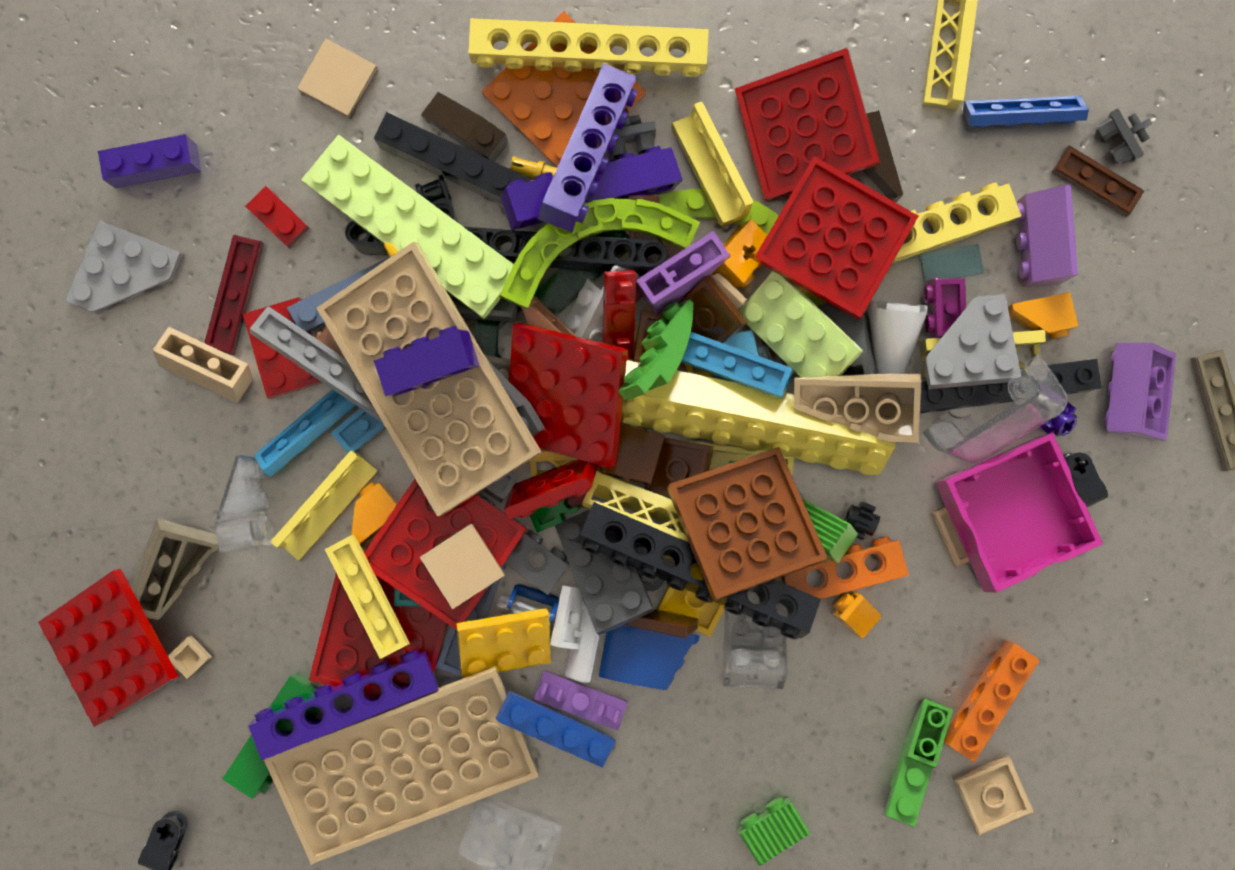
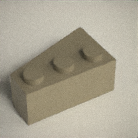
(168, 563)

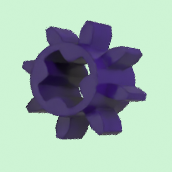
(1062, 423)

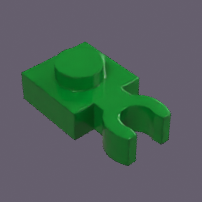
(550, 516)

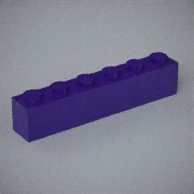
(627, 176)

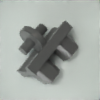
(1117, 125)
(636, 132)

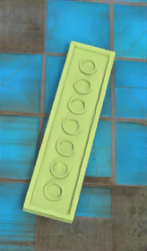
(401, 216)

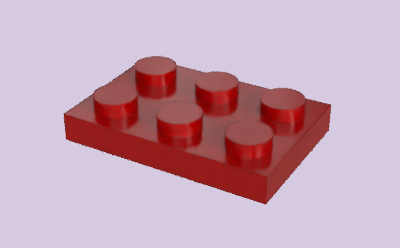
(277, 372)
(550, 488)

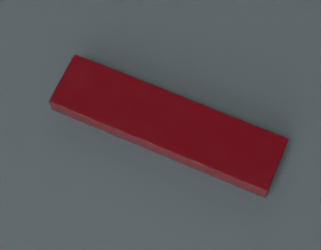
(234, 294)

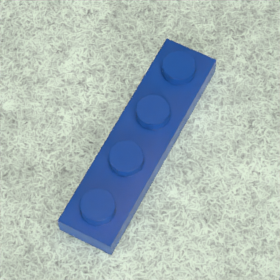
(1025, 110)
(555, 729)

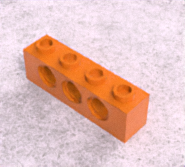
(890, 567)
(990, 700)

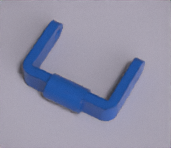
(535, 595)

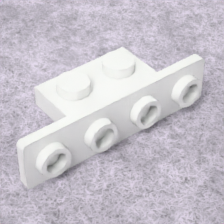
(587, 312)
(575, 631)

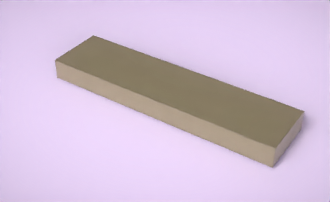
(1219, 401)

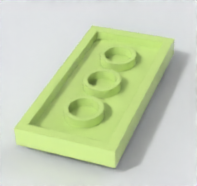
(798, 329)

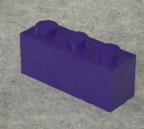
(149, 161)
(426, 361)

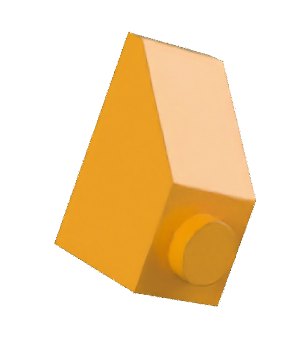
(1050, 313)
(372, 511)

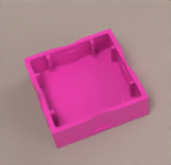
(1018, 513)

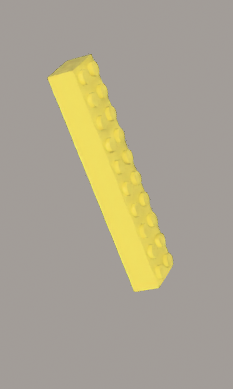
(752, 420)

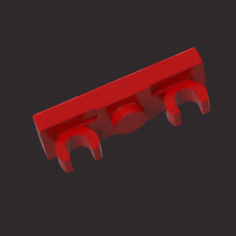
(619, 309)

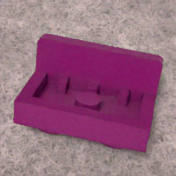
(945, 304)

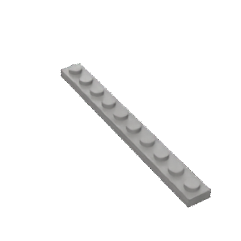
(333, 371)

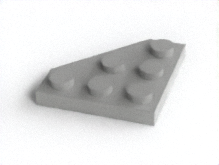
(120, 268)
(975, 348)

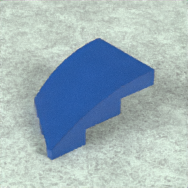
(643, 656)

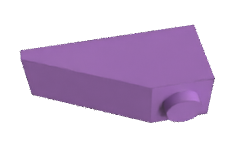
(682, 272)

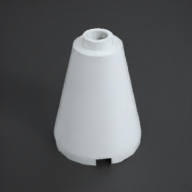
(894, 333)

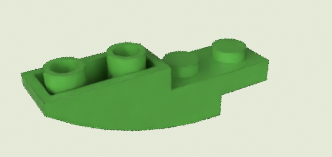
(664, 351)
(916, 761)

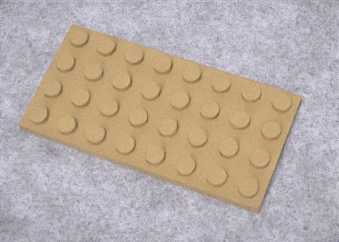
(451, 432)
(401, 767)

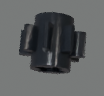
(863, 519)

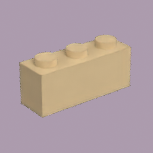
(203, 364)

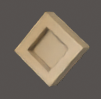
(189, 657)

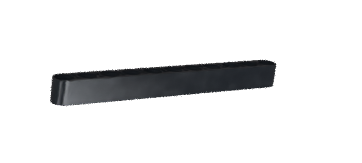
(575, 260)

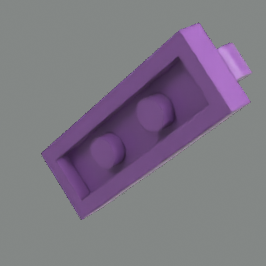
(580, 700)

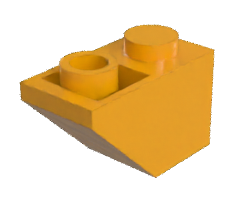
(855, 613)

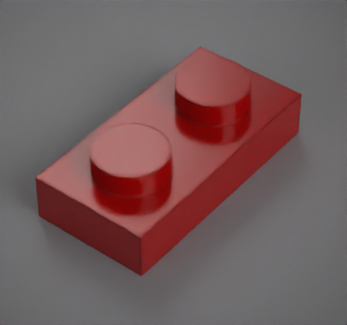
(277, 217)

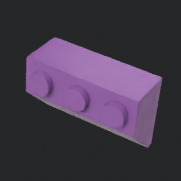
(1047, 237)
(1141, 391)

